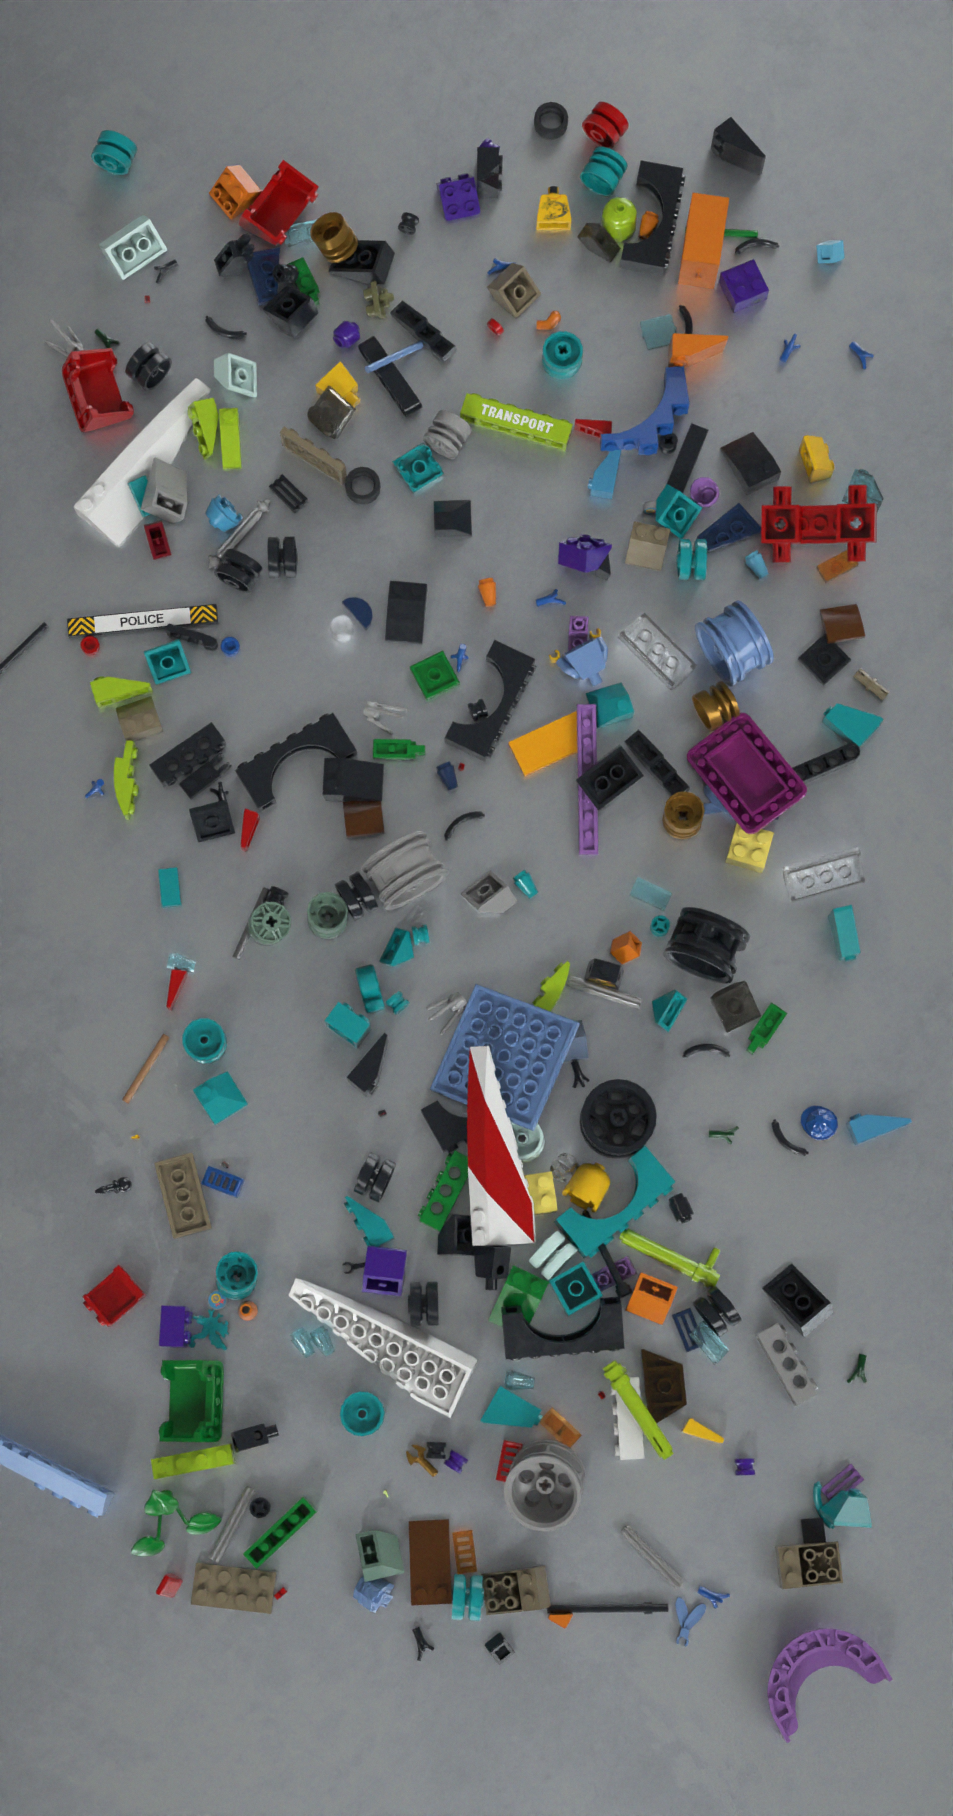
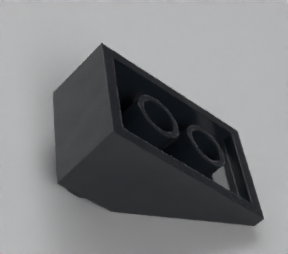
(736, 147)
(367, 264)
(751, 463)
(406, 612)
(609, 777)
(352, 780)
(368, 1070)
(798, 1300)

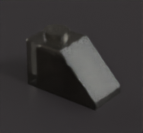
(598, 241)

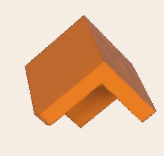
(626, 947)

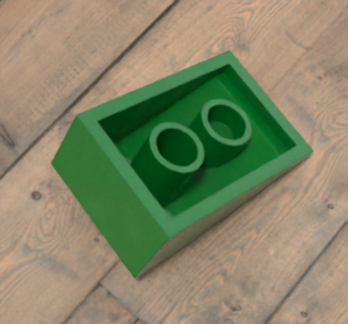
(519, 1289)

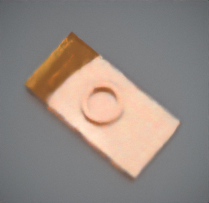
(835, 567)

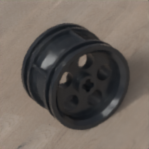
(706, 944)

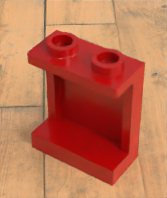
(113, 1297)

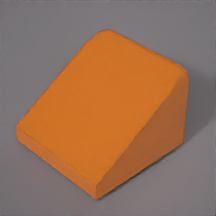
(561, 1619)

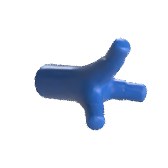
(499, 265)
(789, 347)
(861, 353)
(551, 598)
(460, 655)
(96, 788)
(712, 1596)

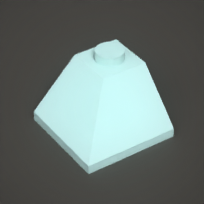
(236, 374)

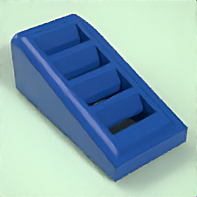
(237, 1188)

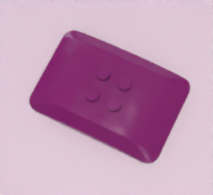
(746, 773)

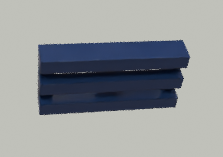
(680, 1331)

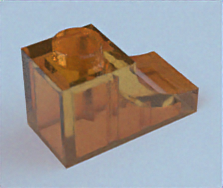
(560, 1428)

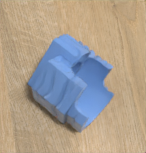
(373, 1593)

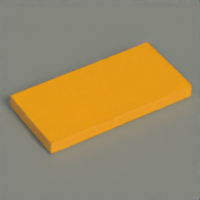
(546, 744)

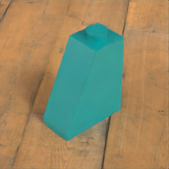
(851, 724)
(844, 933)
(511, 1410)

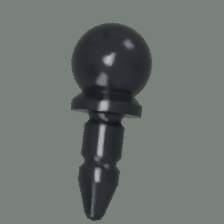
(122, 1184)

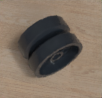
(148, 366)
(283, 557)
(238, 570)
(359, 894)
(372, 1176)
(423, 1303)
(719, 1309)

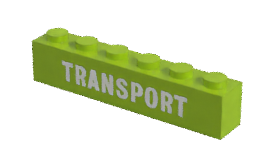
(516, 421)

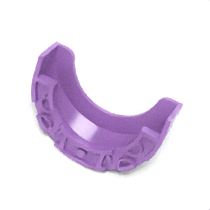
(808, 1654)

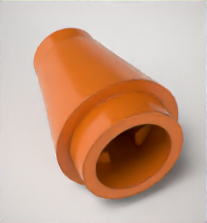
(648, 224)
(488, 591)
(252, 1313)

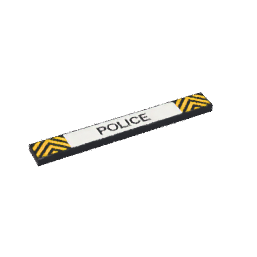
(142, 621)

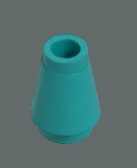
(525, 883)

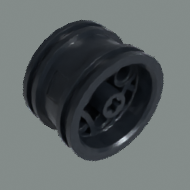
(627, 1121)

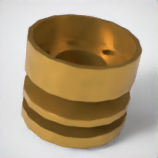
(334, 237)
(718, 704)
(683, 805)

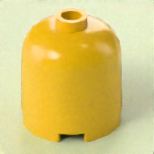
(588, 1186)

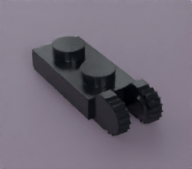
(192, 637)
(204, 777)

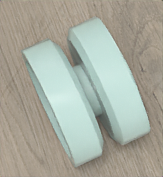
(532, 1146)
(551, 1253)

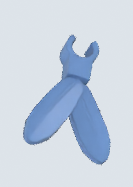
(715, 805)
(686, 1621)

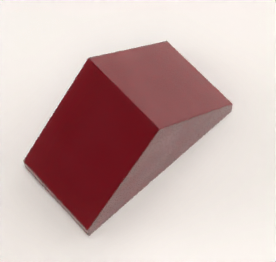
(157, 540)

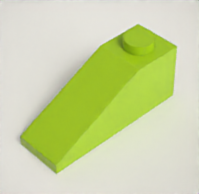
(230, 438)
(113, 690)

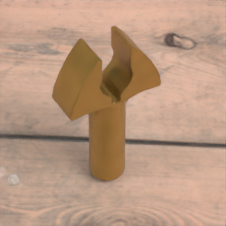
(422, 1460)

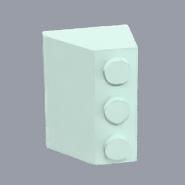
(133, 247)

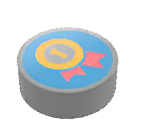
(649, 508)
(217, 1300)

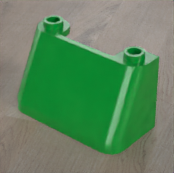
(194, 1401)

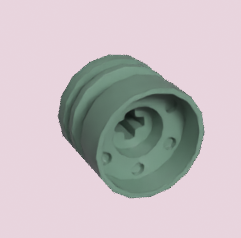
(327, 904)
(263, 932)

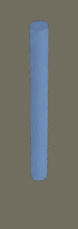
(395, 356)

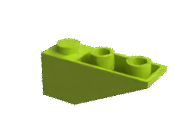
(205, 422)

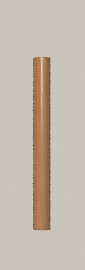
(145, 1069)

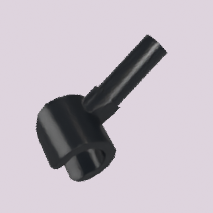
(353, 1266)

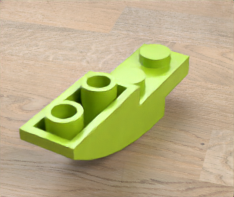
(125, 786)
(552, 987)

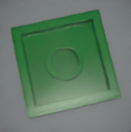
(434, 675)

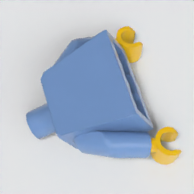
(585, 659)

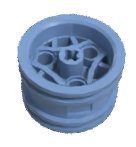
(734, 643)

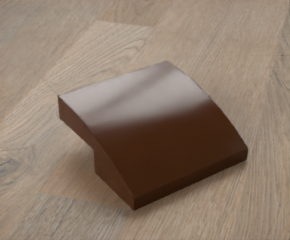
(842, 623)
(363, 818)

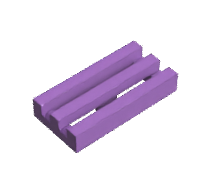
(854, 1473)

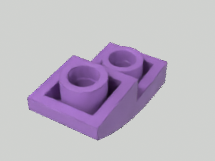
(577, 631)
(604, 1278)

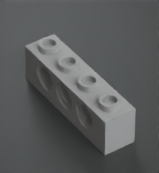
(797, 1394)

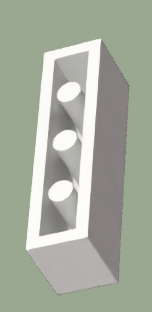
(628, 1431)

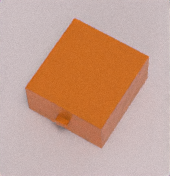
(703, 240)

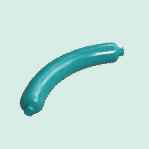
(818, 1503)

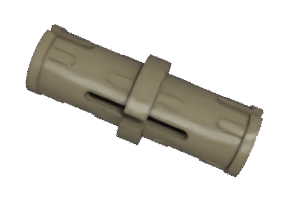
(871, 684)

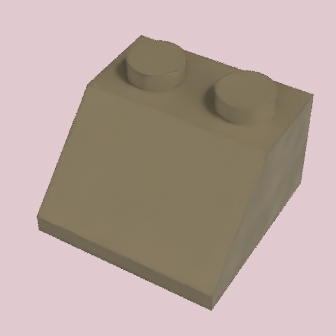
(514, 289)
(647, 546)
(139, 719)

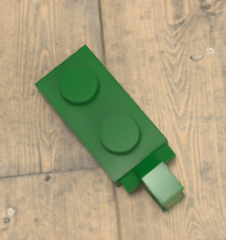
(306, 281)
(397, 749)
(766, 1027)

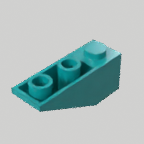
(374, 1227)

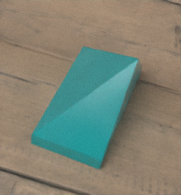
(398, 948)
(668, 1008)

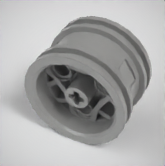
(404, 870)

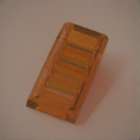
(468, 1569)

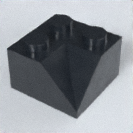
(488, 171)

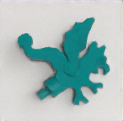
(211, 1325)

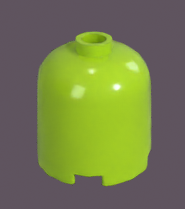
(619, 218)

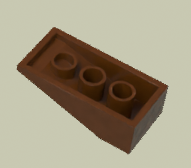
(430, 1562)

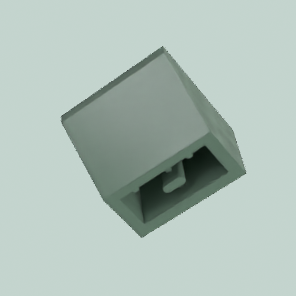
(379, 1554)

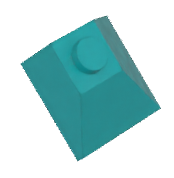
(676, 511)
(611, 704)
(220, 1097)
(848, 1509)

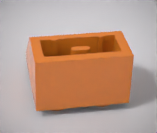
(234, 191)
(651, 1298)

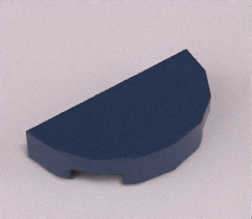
(360, 610)

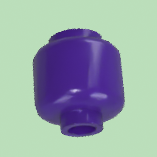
(346, 334)

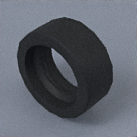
(551, 107)
(358, 472)

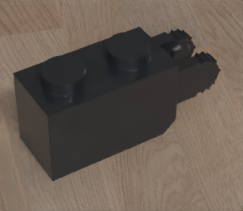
(234, 256)

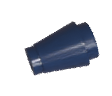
(447, 775)

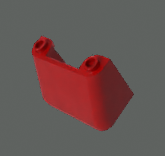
(279, 204)
(94, 389)

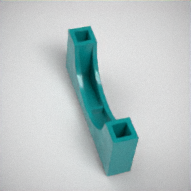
(589, 1233)

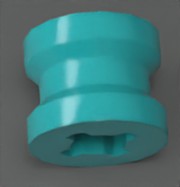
(662, 923)
(420, 934)
(397, 1002)

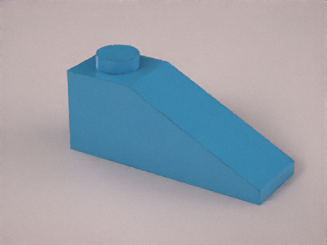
(605, 476)
(870, 1126)

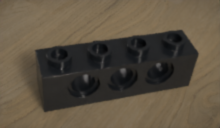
(191, 745)

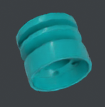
(603, 171)
(236, 1264)

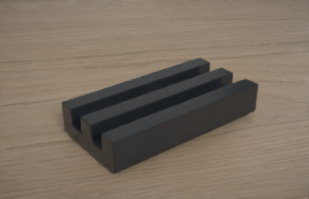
(277, 482)

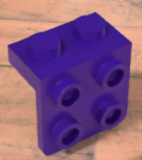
(458, 197)

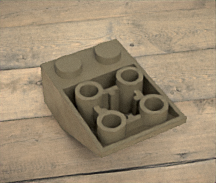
(808, 1564)
(516, 1590)

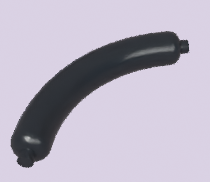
(755, 242)
(688, 320)
(225, 333)
(461, 819)
(706, 1047)
(784, 1142)

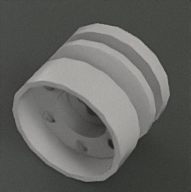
(447, 434)

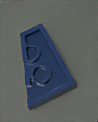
(261, 274)
(730, 528)

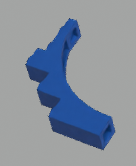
(660, 422)

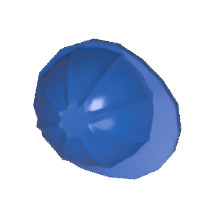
(819, 1122)

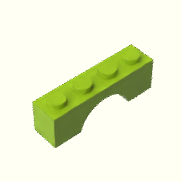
(193, 1461)

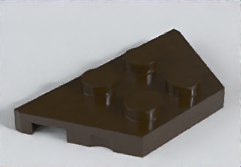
(663, 1385)

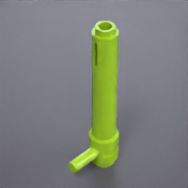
(697, 1271)
(621, 1383)

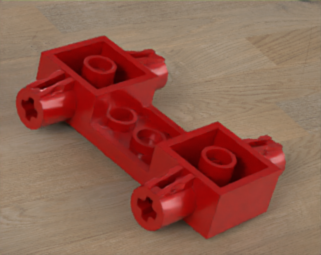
(819, 524)

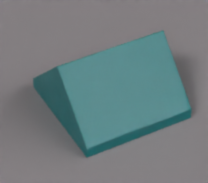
(167, 662)

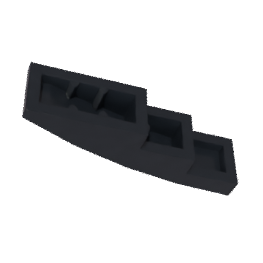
(423, 331)
(687, 457)
(656, 764)

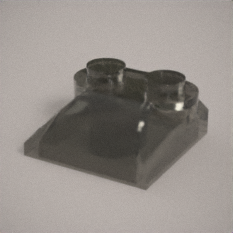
(331, 413)
(735, 1005)

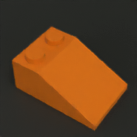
(693, 348)

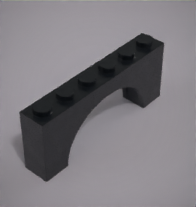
(651, 253)
(323, 735)
(480, 737)
(445, 1126)
(601, 1334)

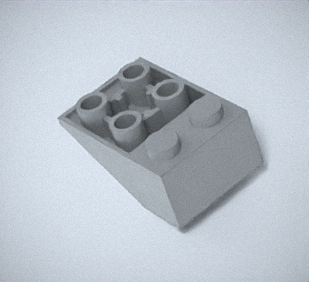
(166, 492)

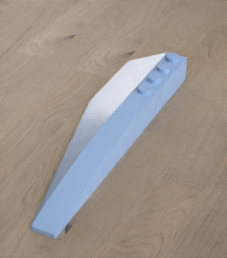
(55, 1477)

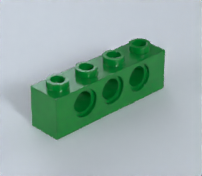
(437, 1220)
(280, 1532)

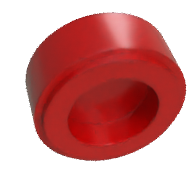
(495, 327)
(90, 645)

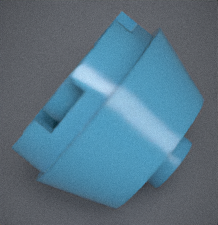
(222, 514)

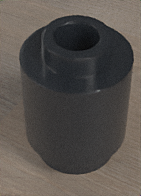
(680, 1208)

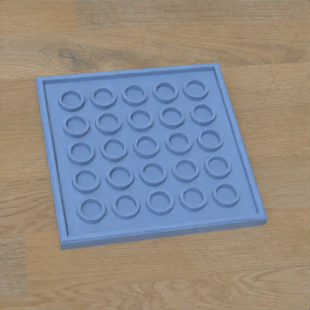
(525, 1049)

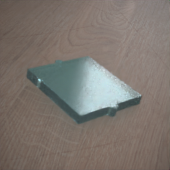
(658, 331)

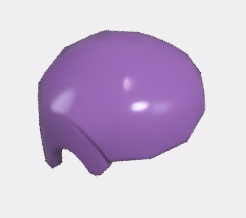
(704, 492)

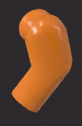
(550, 323)

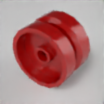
(605, 125)

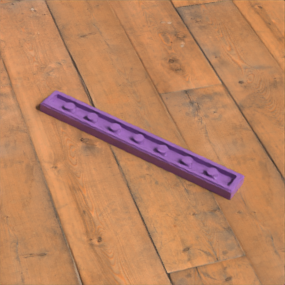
(585, 759)

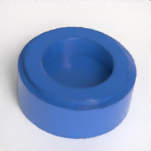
(230, 646)

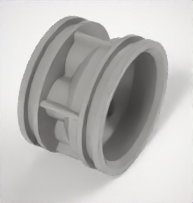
(544, 1514)

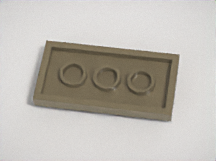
(316, 457)
(183, 1195)
(233, 1588)

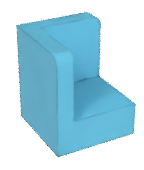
(830, 251)

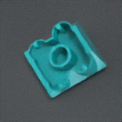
(418, 467)

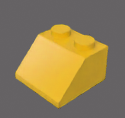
(815, 458)

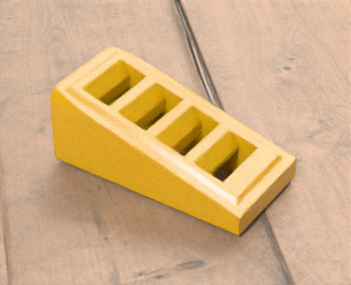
(696, 1429)

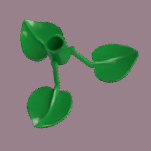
(165, 1504)

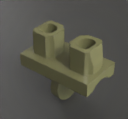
(380, 298)

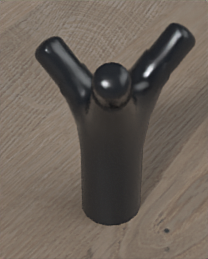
(164, 269)
(220, 792)
(579, 1076)
(421, 1643)

